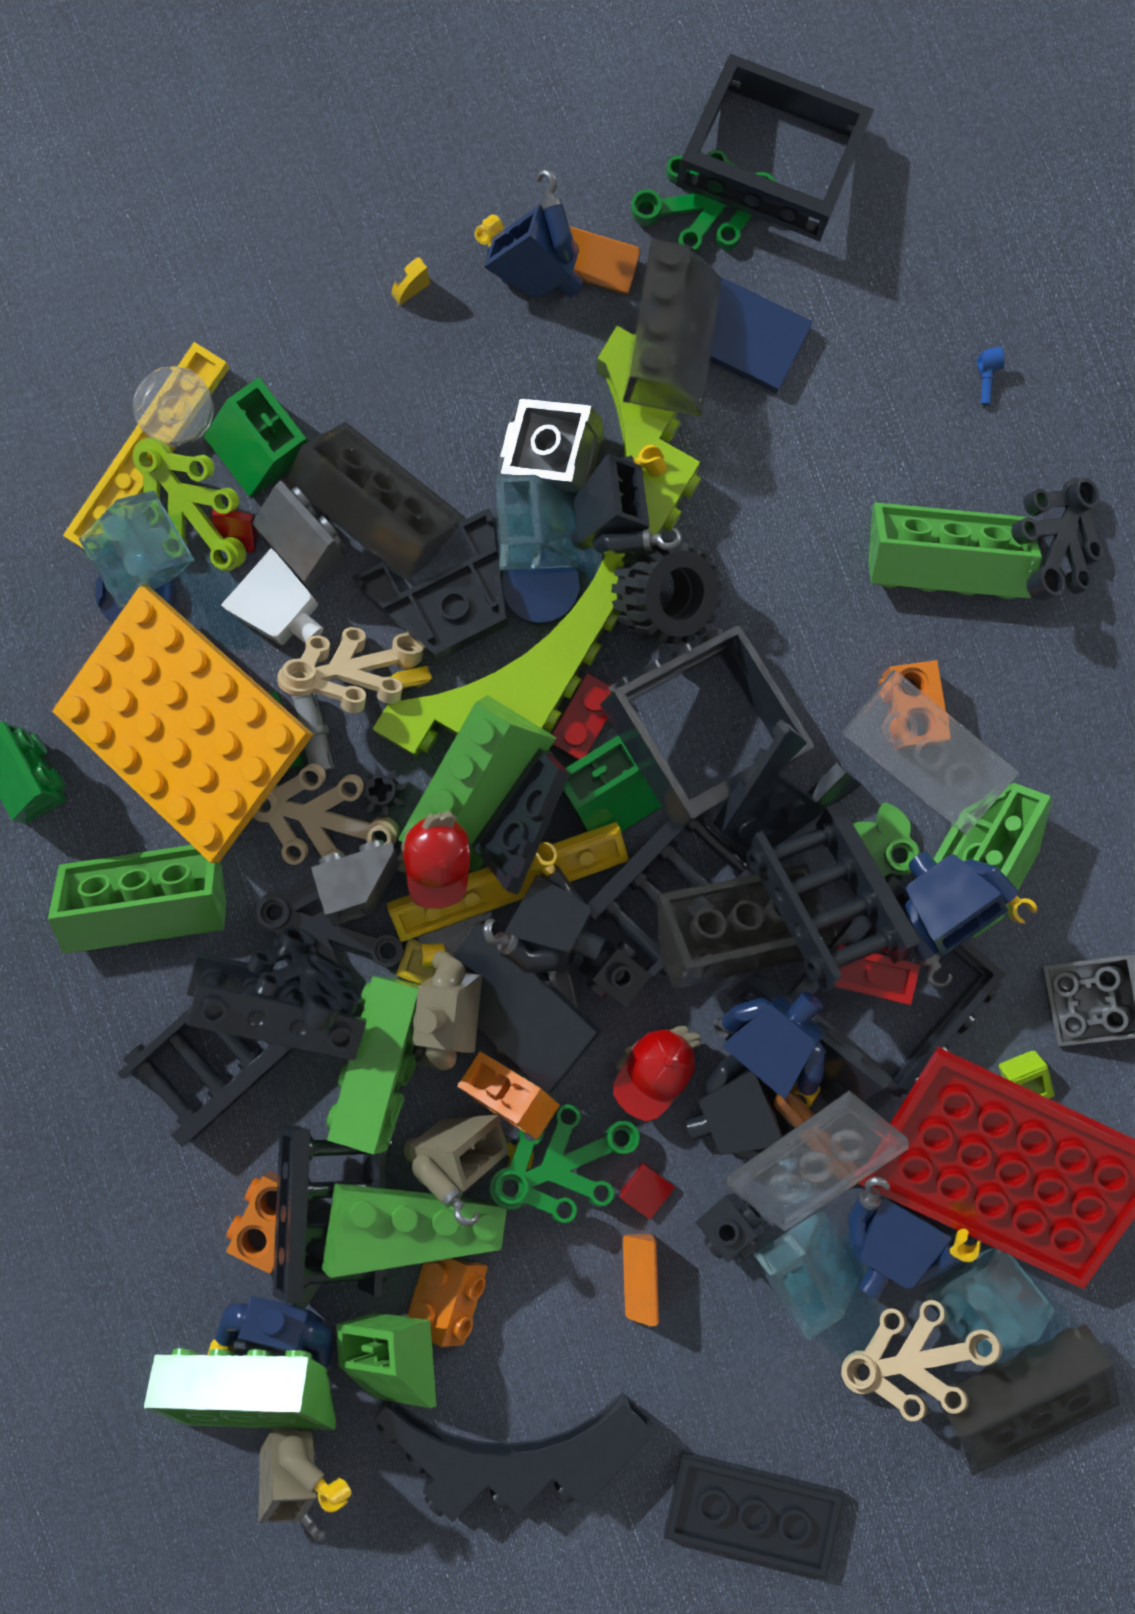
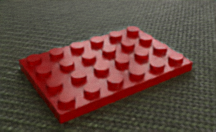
(1012, 1168)

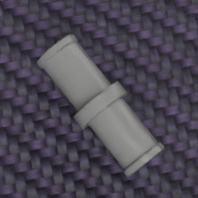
(310, 716)

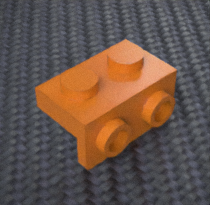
(448, 1298)

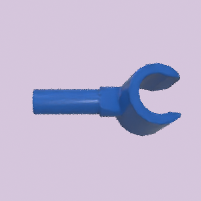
(988, 361)

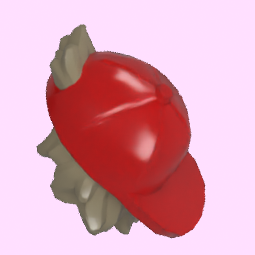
(436, 861)
(655, 1071)

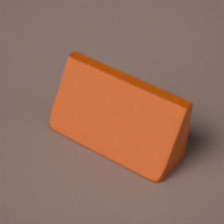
(605, 261)
(641, 1278)

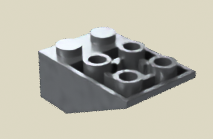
(1093, 999)

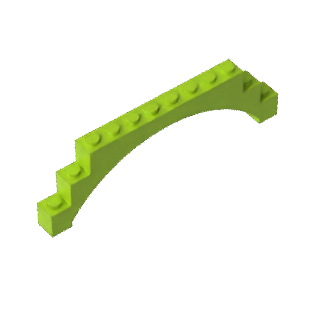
(549, 670)

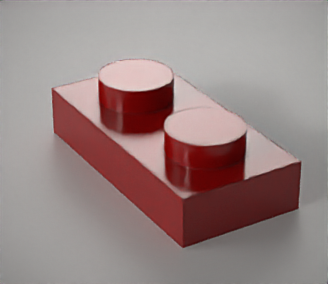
(582, 719)
(880, 977)

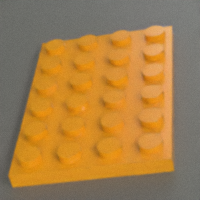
(181, 723)

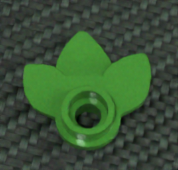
(887, 834)

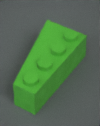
(383, 1064)
(401, 1228)

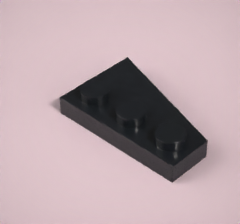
(520, 821)

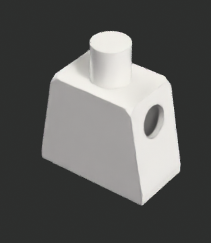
(274, 602)

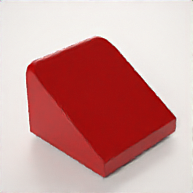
(237, 525)
(646, 1190)

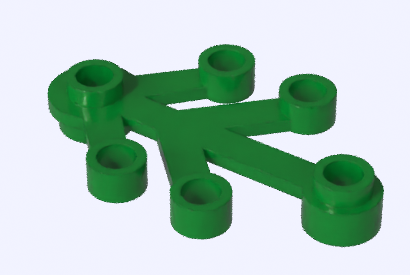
(691, 203)
(557, 1168)

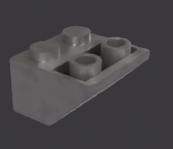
(297, 537)
(354, 883)

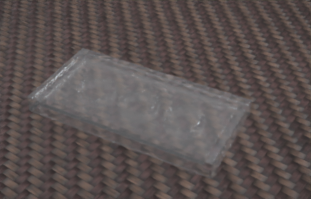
(929, 752)
(817, 1161)

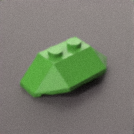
(1004, 836)

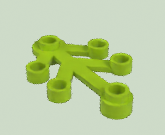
(184, 497)

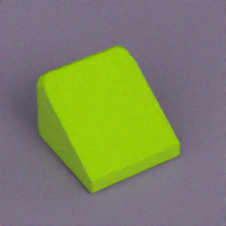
(1030, 1072)

